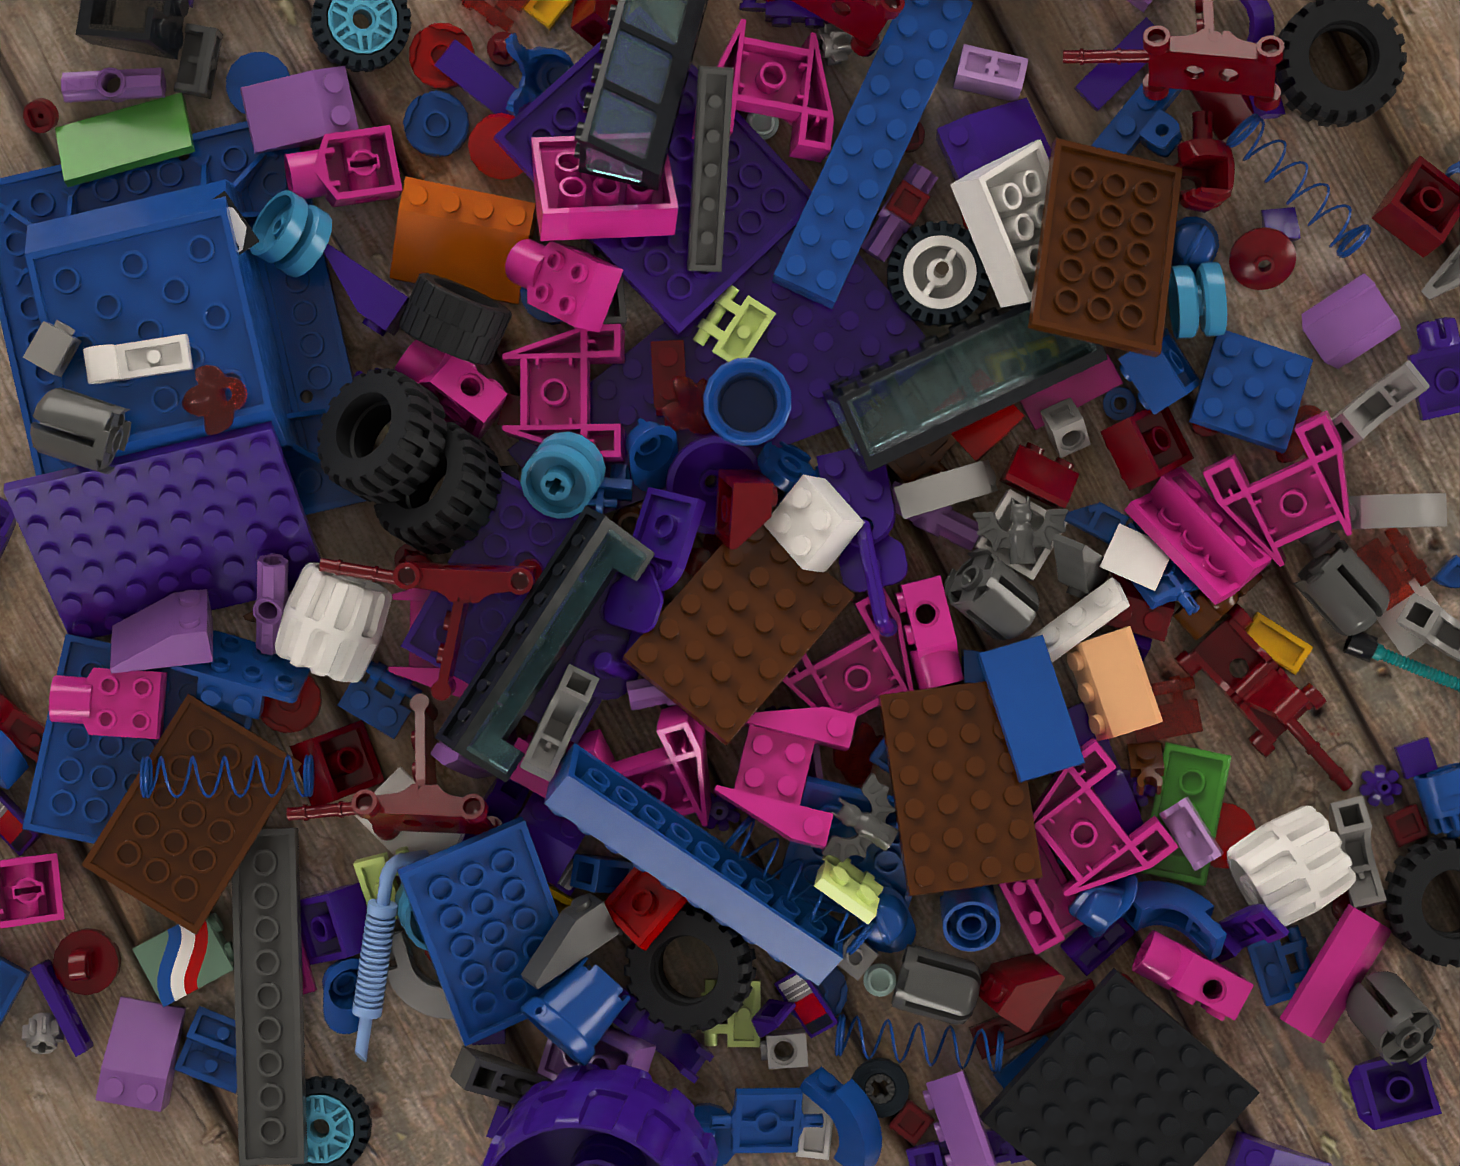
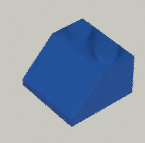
(1160, 378)

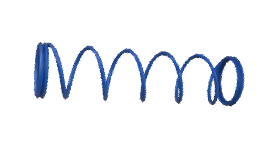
(1254, 119)
(147, 784)
(860, 938)
(840, 1044)

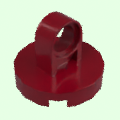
(86, 961)

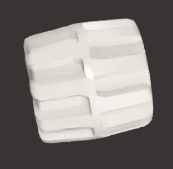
(333, 624)
(1291, 865)

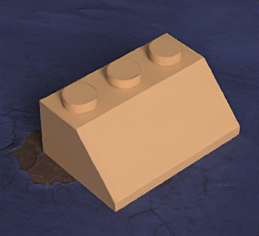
(1113, 684)

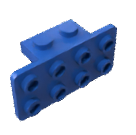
(244, 676)

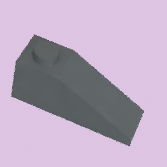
(1078, 566)
(571, 938)
(493, 1076)

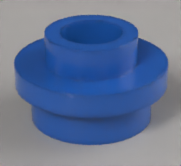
(1108, 403)

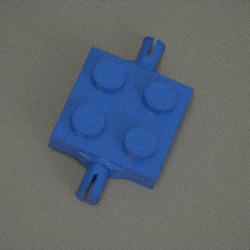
(1172, 586)
(766, 1120)

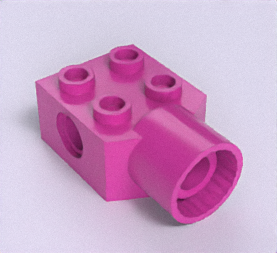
(347, 168)
(564, 281)
(462, 391)
(934, 642)
(112, 703)
(30, 890)
(1186, 972)

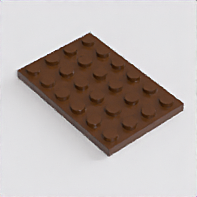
(1105, 248)
(737, 632)
(956, 791)
(188, 847)

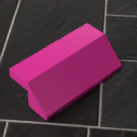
(1198, 535)
(1041, 904)
(1334, 973)

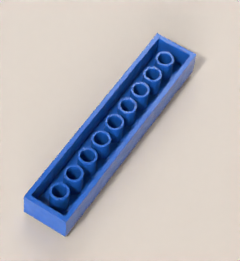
(870, 148)
(693, 864)

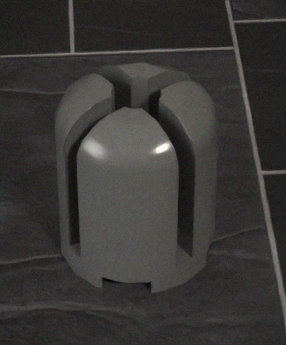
(79, 429)
(1344, 590)
(992, 595)
(937, 985)
(1388, 1033)

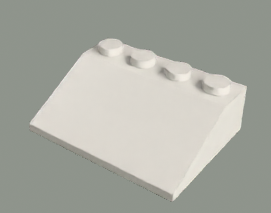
(1005, 218)

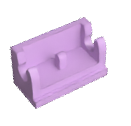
(990, 73)
(1191, 833)

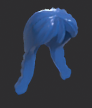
(539, 70)

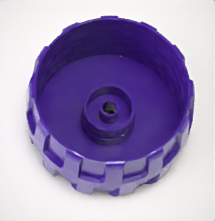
(601, 1121)

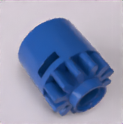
(1441, 799)
(970, 918)

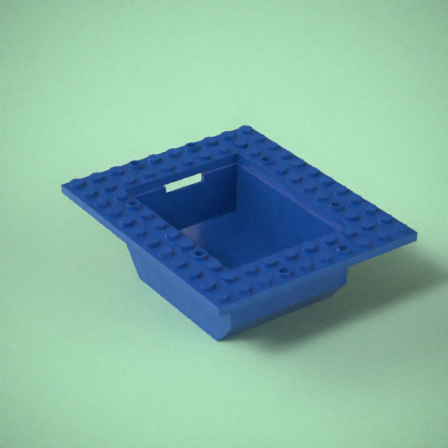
(161, 260)

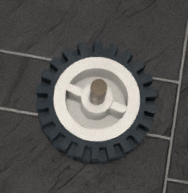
(937, 274)

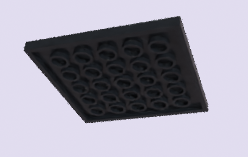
(1119, 1088)

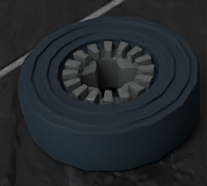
(897, 1085)

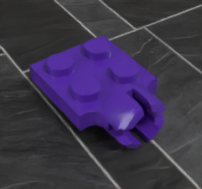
(1440, 366)

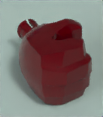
(1207, 164)

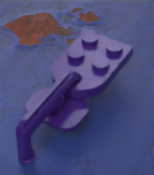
(668, 529)
(872, 556)

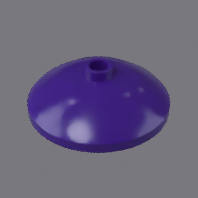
(700, 460)

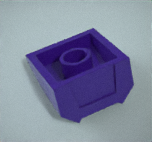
(1392, 1094)

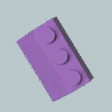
(959, 1121)

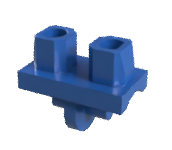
(613, 489)

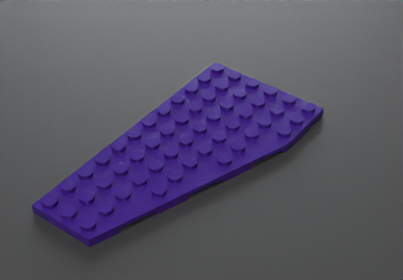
(794, 343)

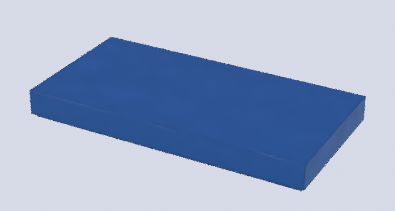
(1031, 708)

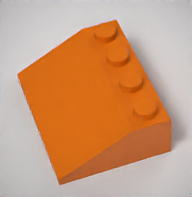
(459, 236)

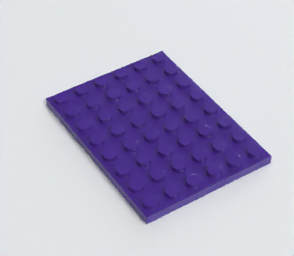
(760, 207)
(163, 526)

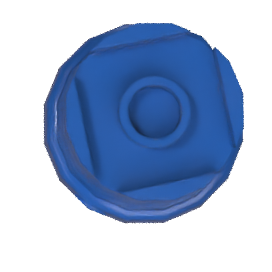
(747, 401)
(577, 1010)

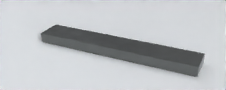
(710, 168)

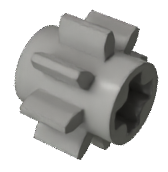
(833, 44)
(42, 1033)

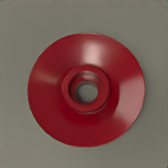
(1258, 246)

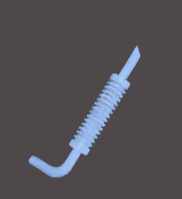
(376, 950)

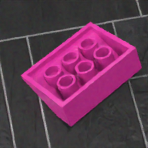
(593, 207)

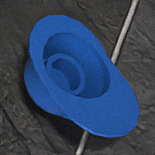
(1194, 242)
(650, 453)
(1104, 904)
(894, 923)
(338, 995)

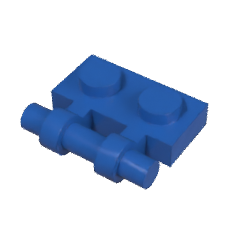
(374, 706)
(1272, 969)

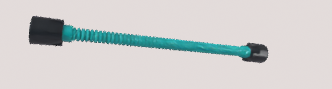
(1366, 647)

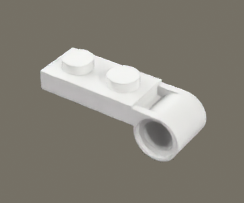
(137, 359)

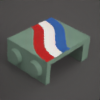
(184, 962)

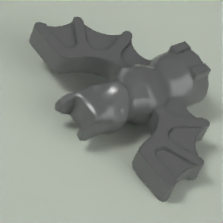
(1021, 537)
(868, 826)

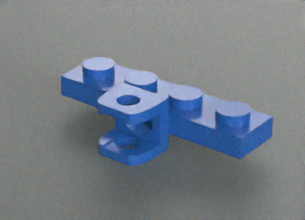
(1144, 122)

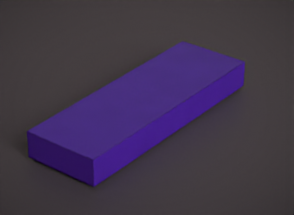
(1109, 78)
(62, 1008)

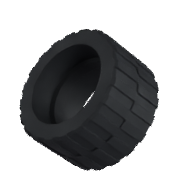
(455, 319)

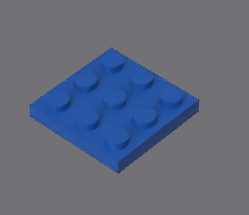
(1251, 391)

